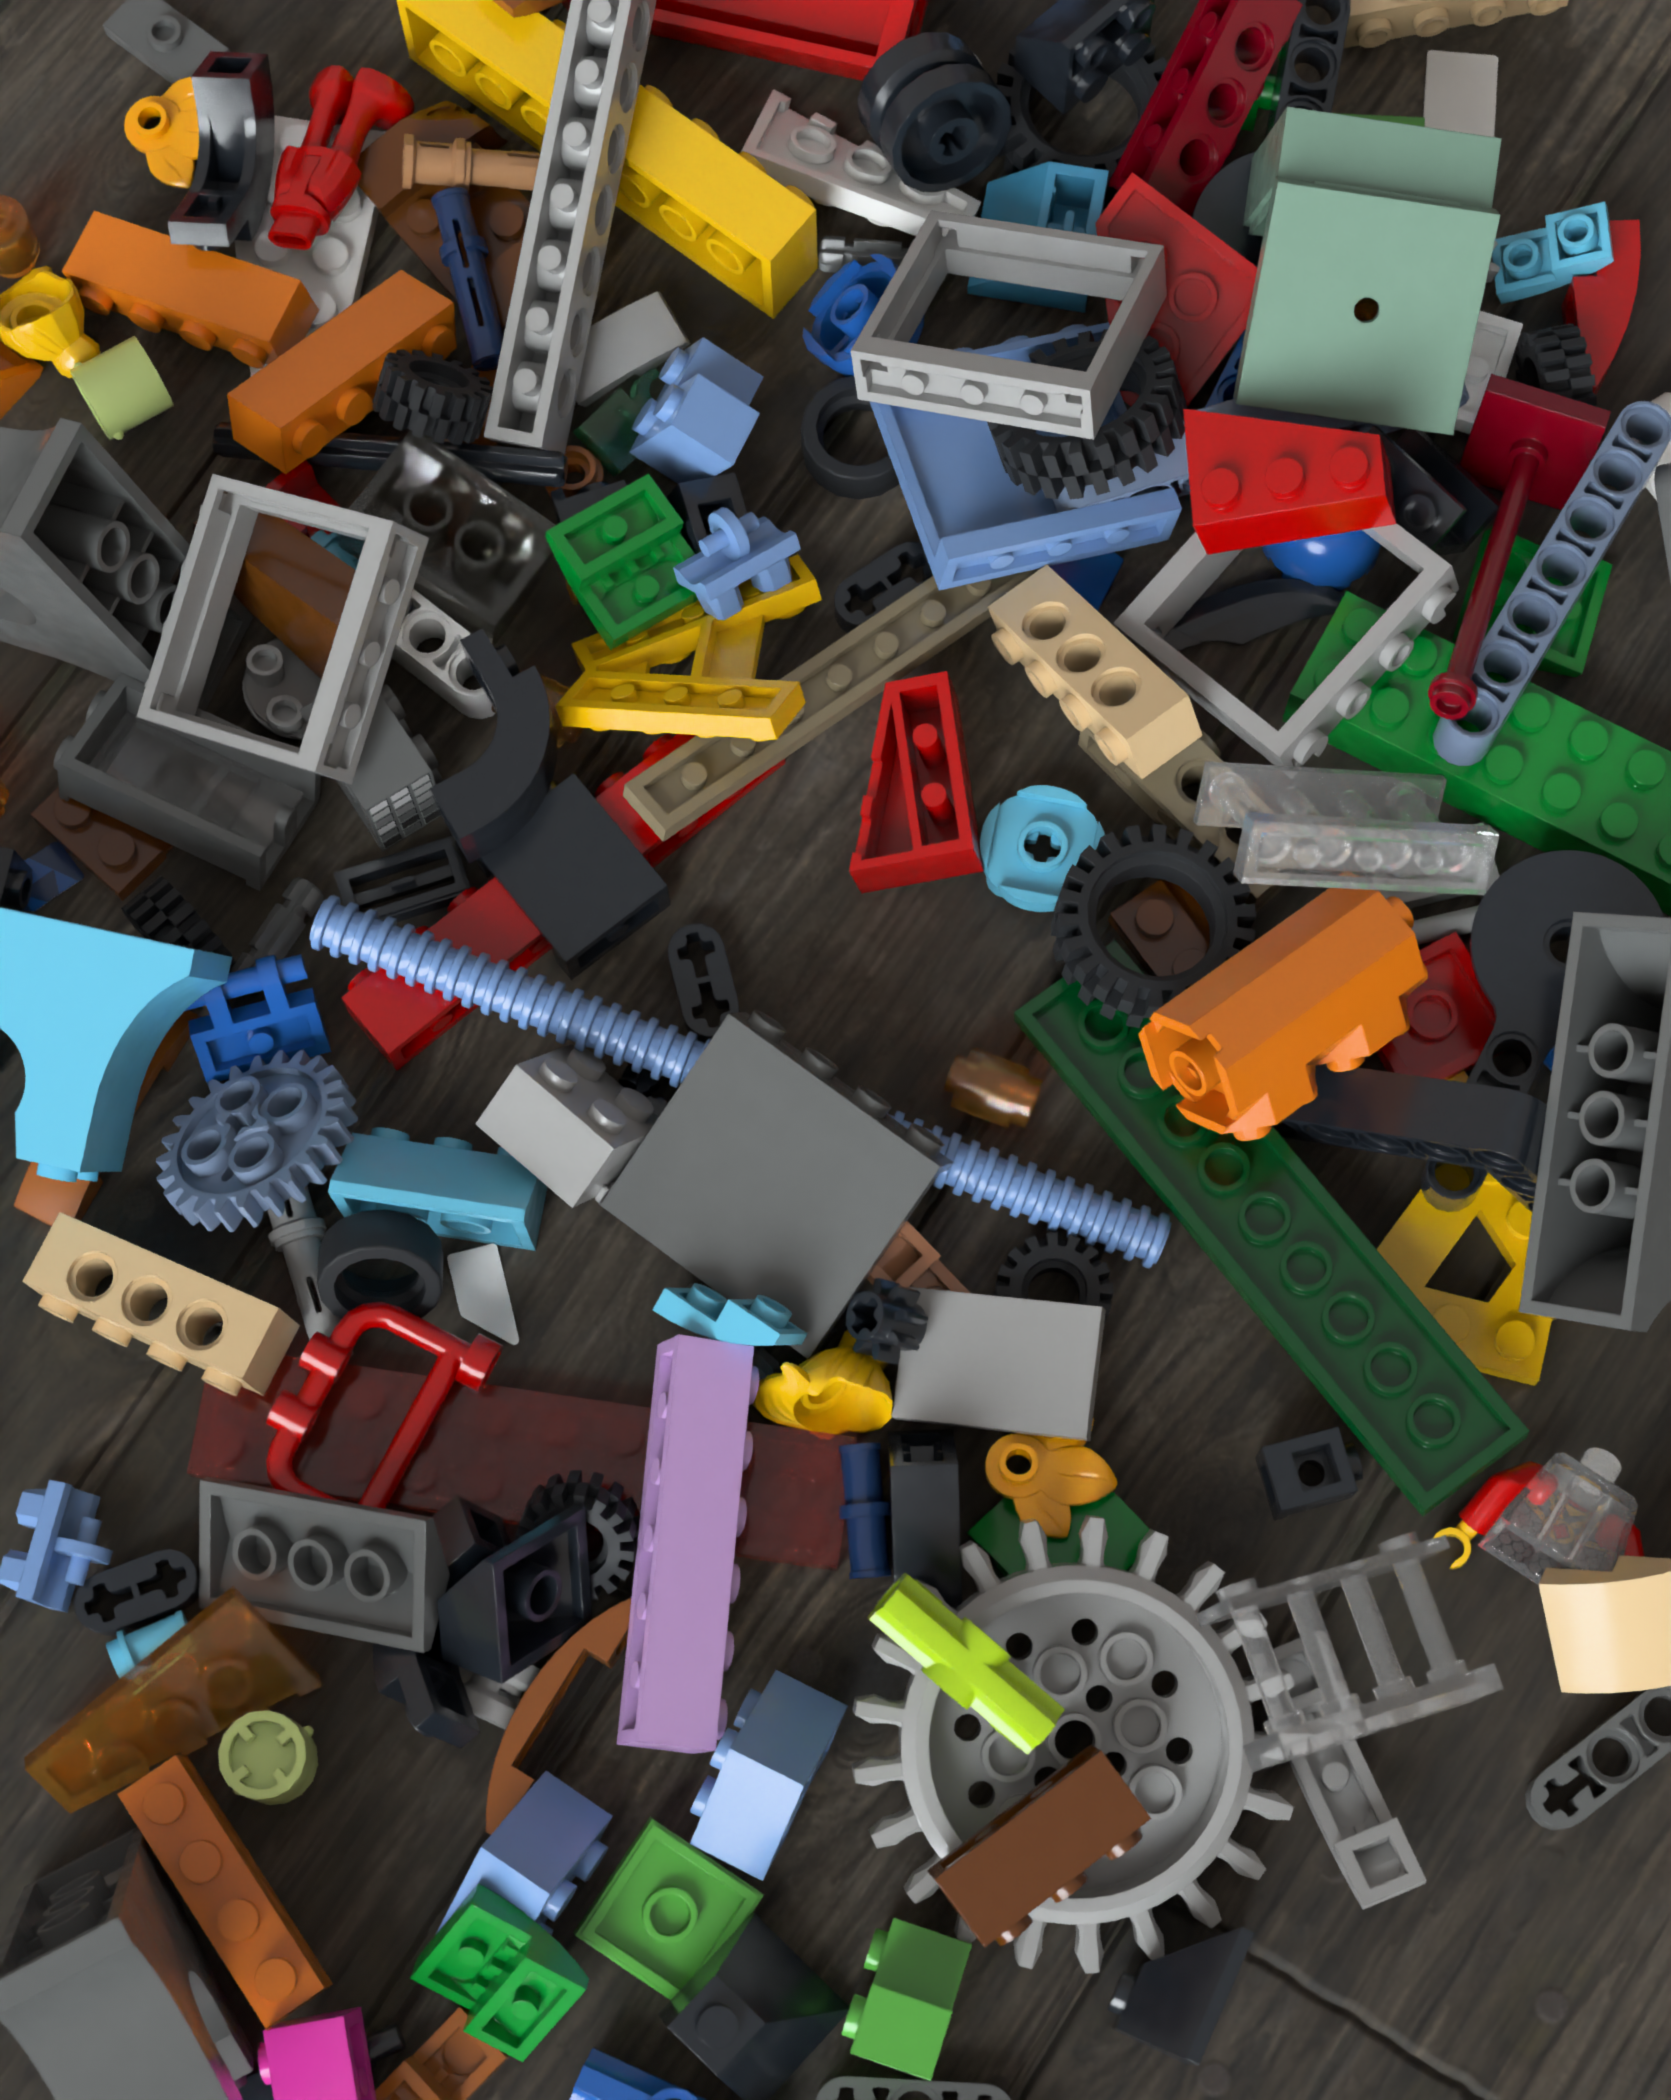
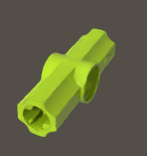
(966, 1663)

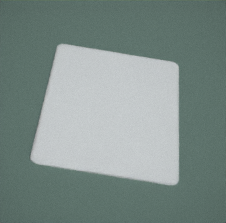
(1461, 92)

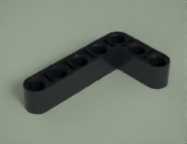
(1427, 1121)

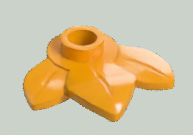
(174, 141)
(1059, 1477)

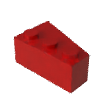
(1282, 481)

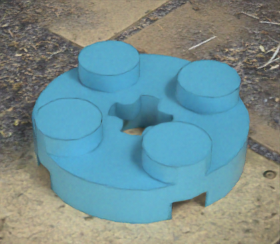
(1020, 821)

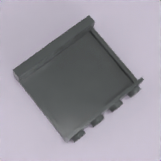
(776, 1176)

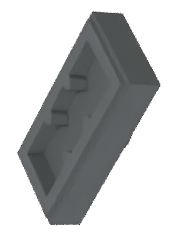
(161, 38)

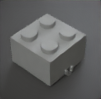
(569, 1122)

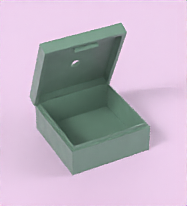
(1356, 216)

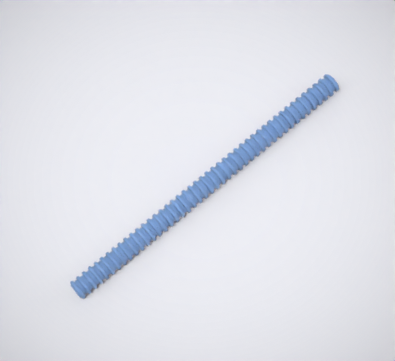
(673, 1056)

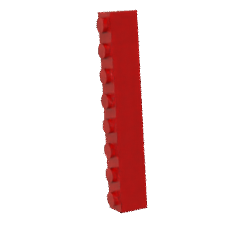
(408, 1019)

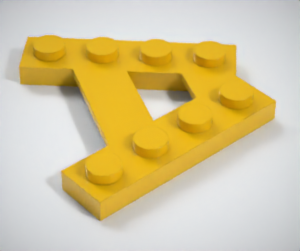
(722, 687)
(1491, 1333)

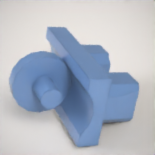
(733, 554)
(59, 1547)

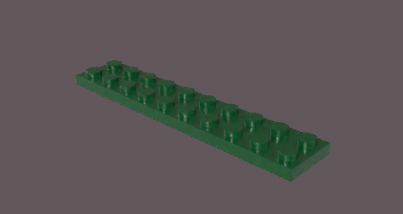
(1288, 1257)

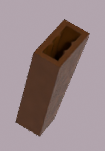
(294, 588)

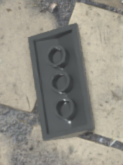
(322, 1563)

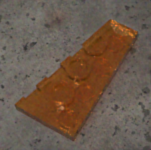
(171, 1702)

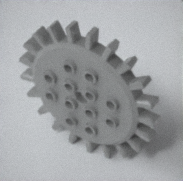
(1135, 1637)

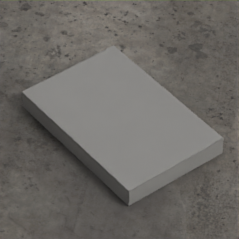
(1003, 1365)

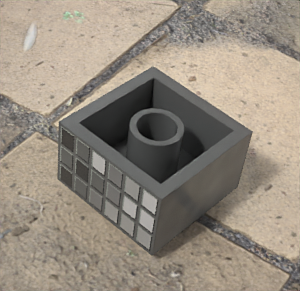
(392, 775)

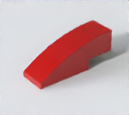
(1605, 299)

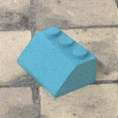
(442, 1184)

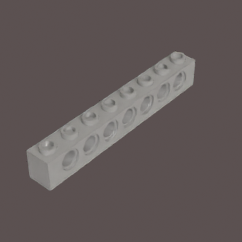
(569, 223)

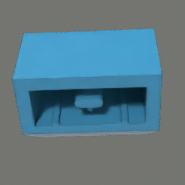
(1046, 197)

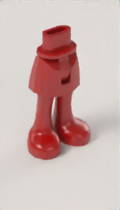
(318, 180)

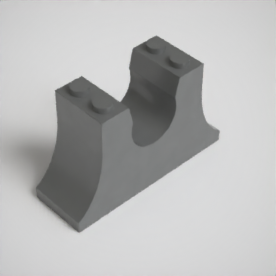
(89, 559)
(1606, 1142)
(115, 1986)

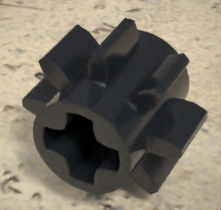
(886, 1321)

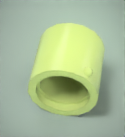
(121, 388)
(268, 1757)

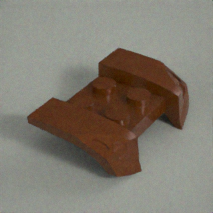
(497, 211)

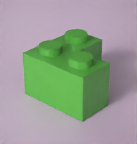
(909, 1998)

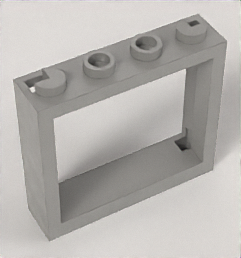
(1000, 388)
(359, 649)
(1343, 690)

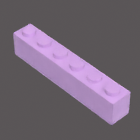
(688, 1546)

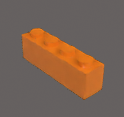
(189, 291)
(334, 372)
(225, 1890)

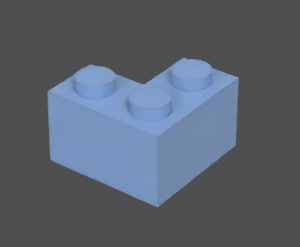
(699, 414)
(764, 1772)
(540, 1851)

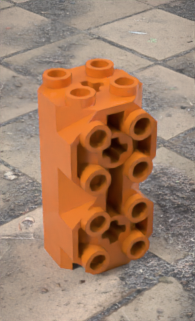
(1298, 997)

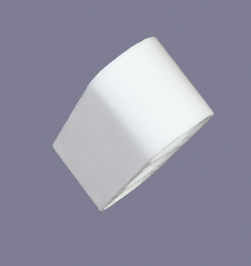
(445, 668)

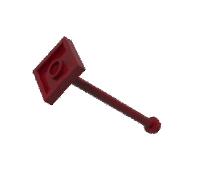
(1531, 450)

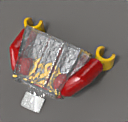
(1552, 1516)

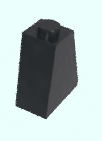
(926, 1509)

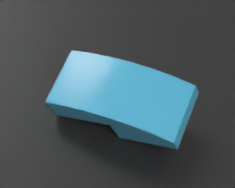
(1549, 257)
(733, 1321)

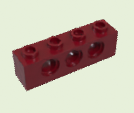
(1219, 59)

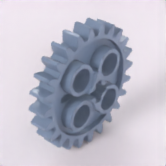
(256, 1140)

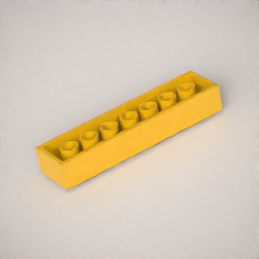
(674, 171)

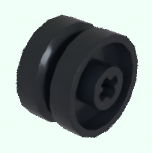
(934, 111)

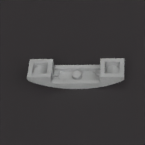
(1348, 1802)

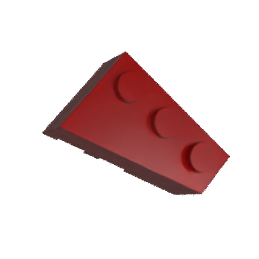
(919, 791)

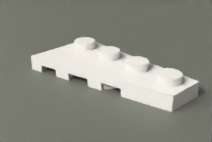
(842, 173)

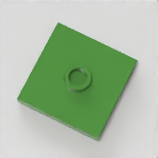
(666, 1910)

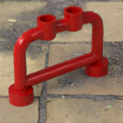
(326, 1361)

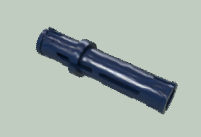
(456, 217)

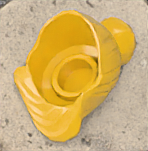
(46, 320)
(828, 1392)

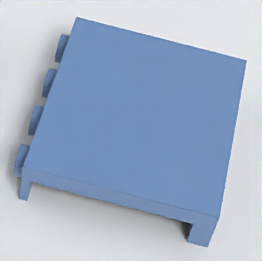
(977, 519)

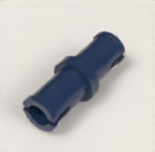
(865, 1510)

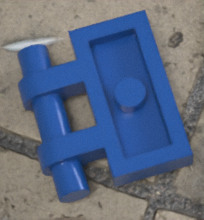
(261, 1028)

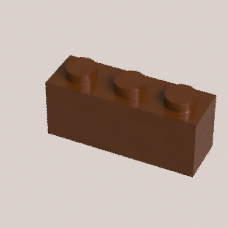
(1040, 1847)

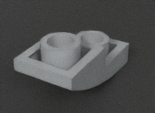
(627, 345)

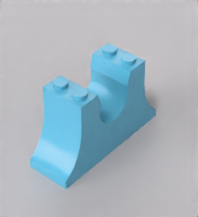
(87, 1024)

